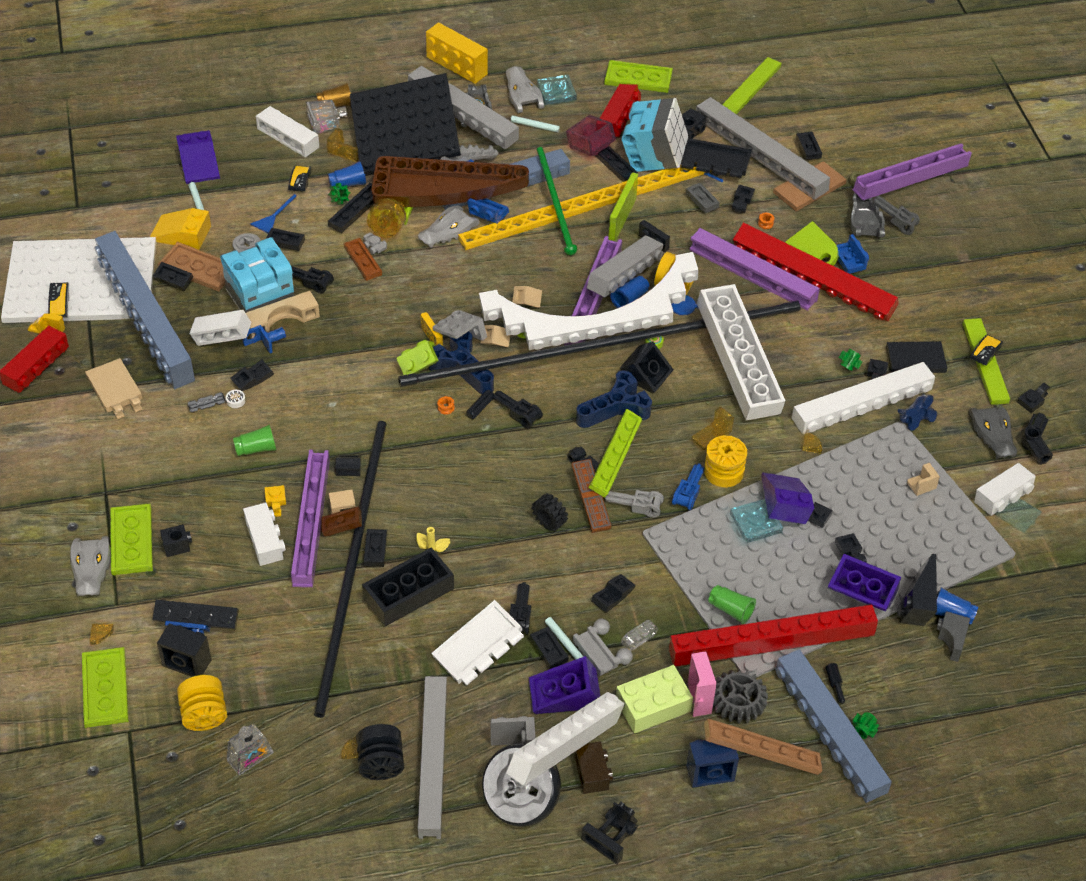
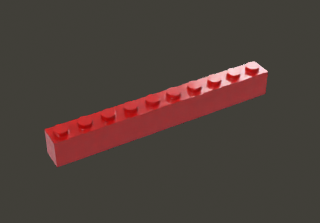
(817, 272)
(774, 634)

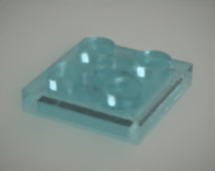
(556, 89)
(754, 522)

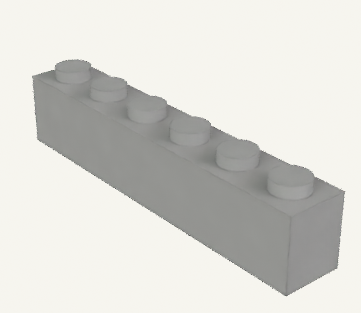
(625, 266)

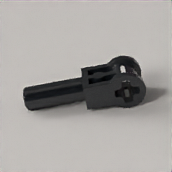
(313, 278)
(521, 411)
(521, 610)

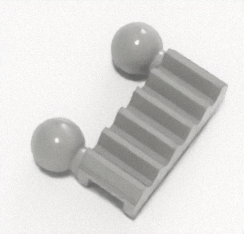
(597, 652)

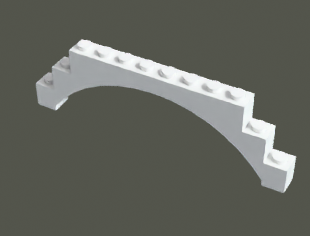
(552, 330)

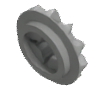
(248, 238)

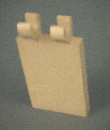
(115, 387)

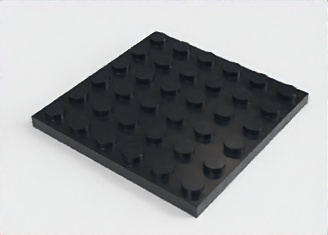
(405, 121)

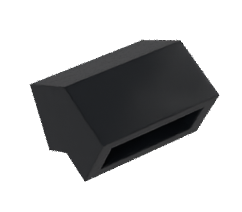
(348, 465)

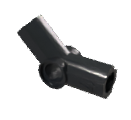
(1033, 440)

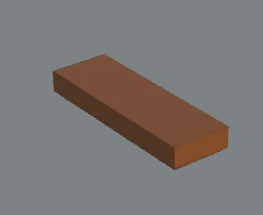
(363, 259)

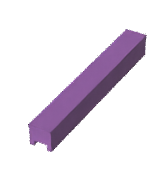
(911, 171)
(754, 269)
(590, 301)
(310, 519)

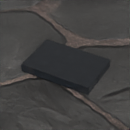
(911, 353)

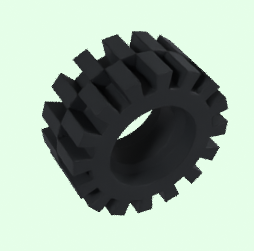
(549, 512)

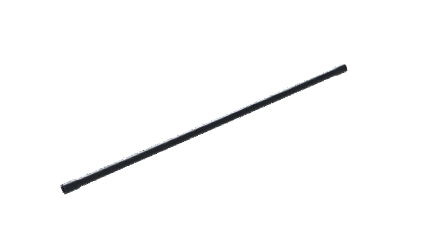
(414, 378)

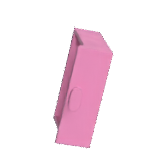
(701, 684)

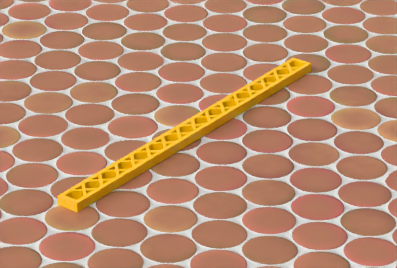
(571, 207)

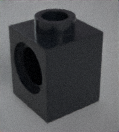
(175, 540)

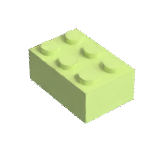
(654, 699)

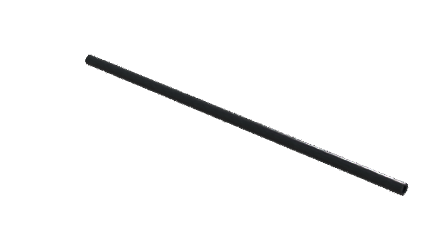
(345, 593)

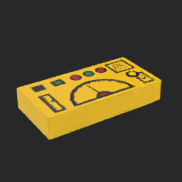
(427, 326)

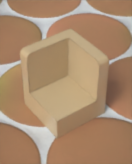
(527, 296)
(496, 336)
(925, 481)
(341, 500)

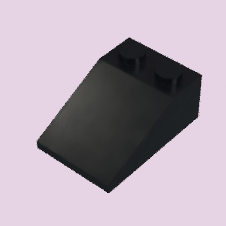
(921, 597)

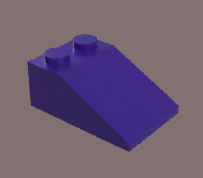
(197, 157)
(787, 498)
(565, 687)

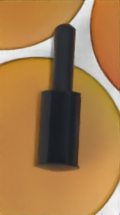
(835, 680)

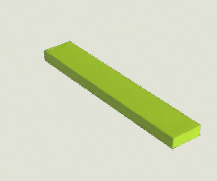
(752, 85)
(991, 373)
(615, 453)

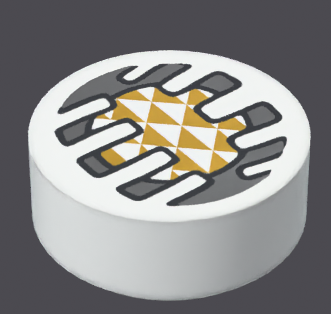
(235, 399)

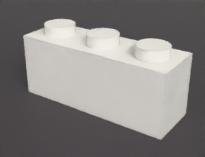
(220, 327)
(1005, 489)
(264, 533)

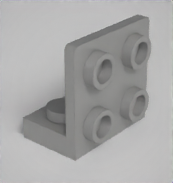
(460, 323)
(512, 730)

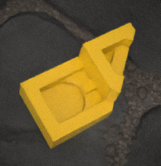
(43, 321)

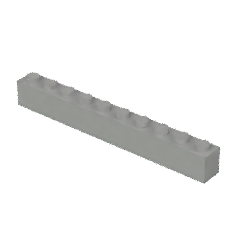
(764, 149)

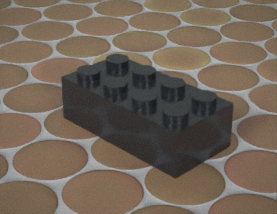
(408, 586)

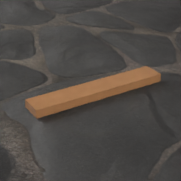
(762, 746)

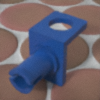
(267, 338)

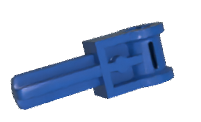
(688, 490)

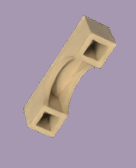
(299, 307)

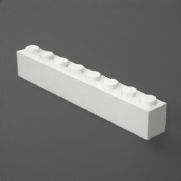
(863, 398)
(564, 738)

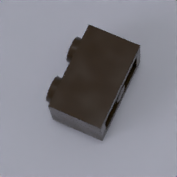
(592, 768)

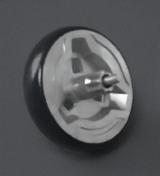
(522, 808)

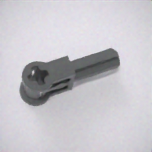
(900, 217)

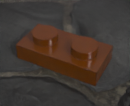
(341, 521)

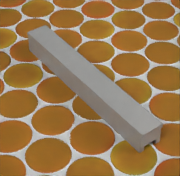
(432, 757)

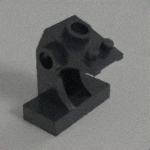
(620, 818)

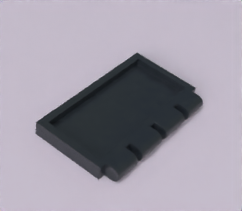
(716, 157)

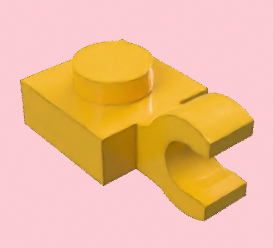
(275, 498)

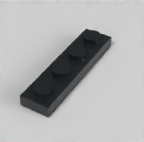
(352, 209)
(196, 614)

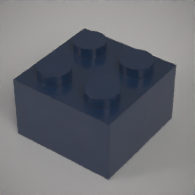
(711, 763)

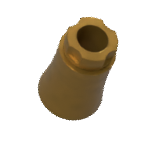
(339, 95)

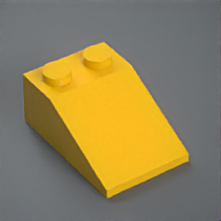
(183, 226)

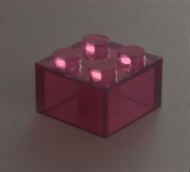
(591, 135)

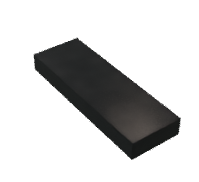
(615, 163)

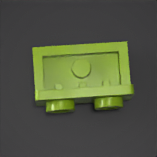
(418, 358)

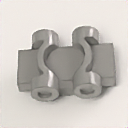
(375, 243)

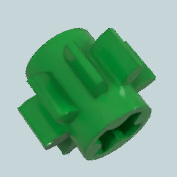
(339, 193)
(850, 359)
(865, 725)

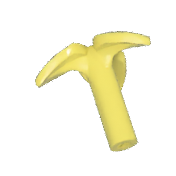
(428, 541)

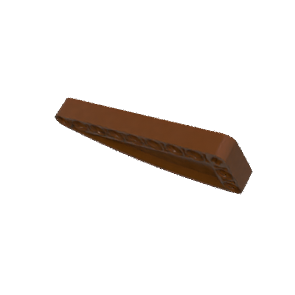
(443, 182)

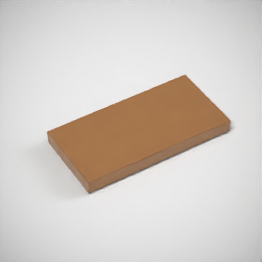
(797, 199)
(205, 268)

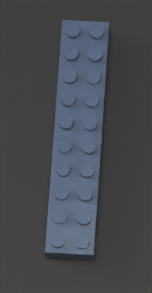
(144, 310)

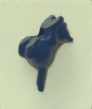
(918, 411)

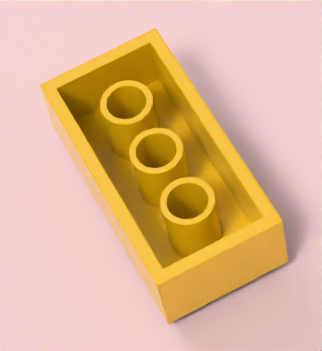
(457, 53)

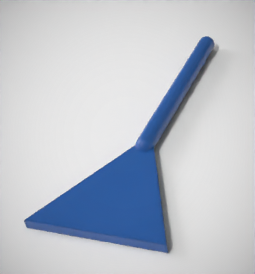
(267, 223)

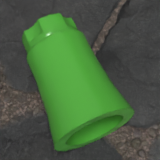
(255, 441)
(732, 603)

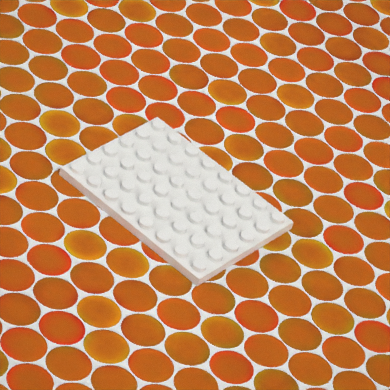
(72, 261)

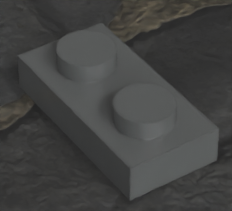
(702, 198)

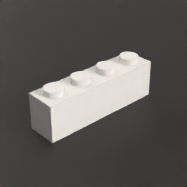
(287, 131)

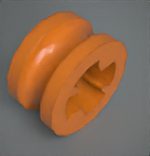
(766, 220)
(446, 409)

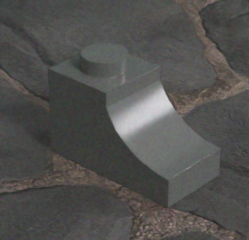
(953, 633)

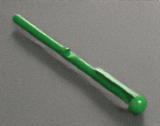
(570, 249)

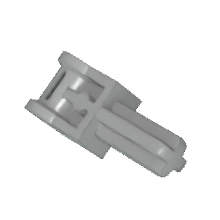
(641, 502)

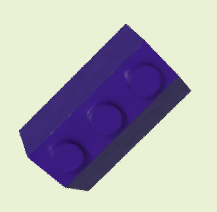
(865, 582)

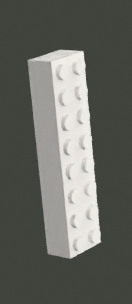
(740, 352)

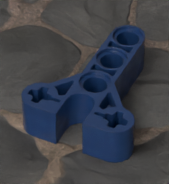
(461, 355)
(615, 402)

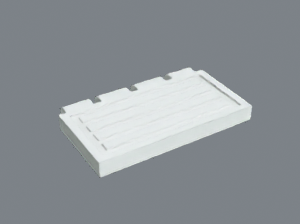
(478, 641)

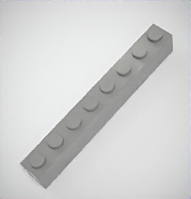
(476, 114)

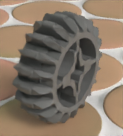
(738, 703)

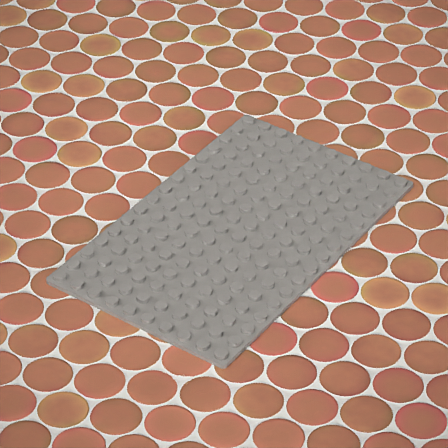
(793, 569)

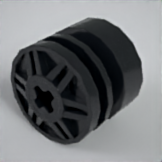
(380, 752)

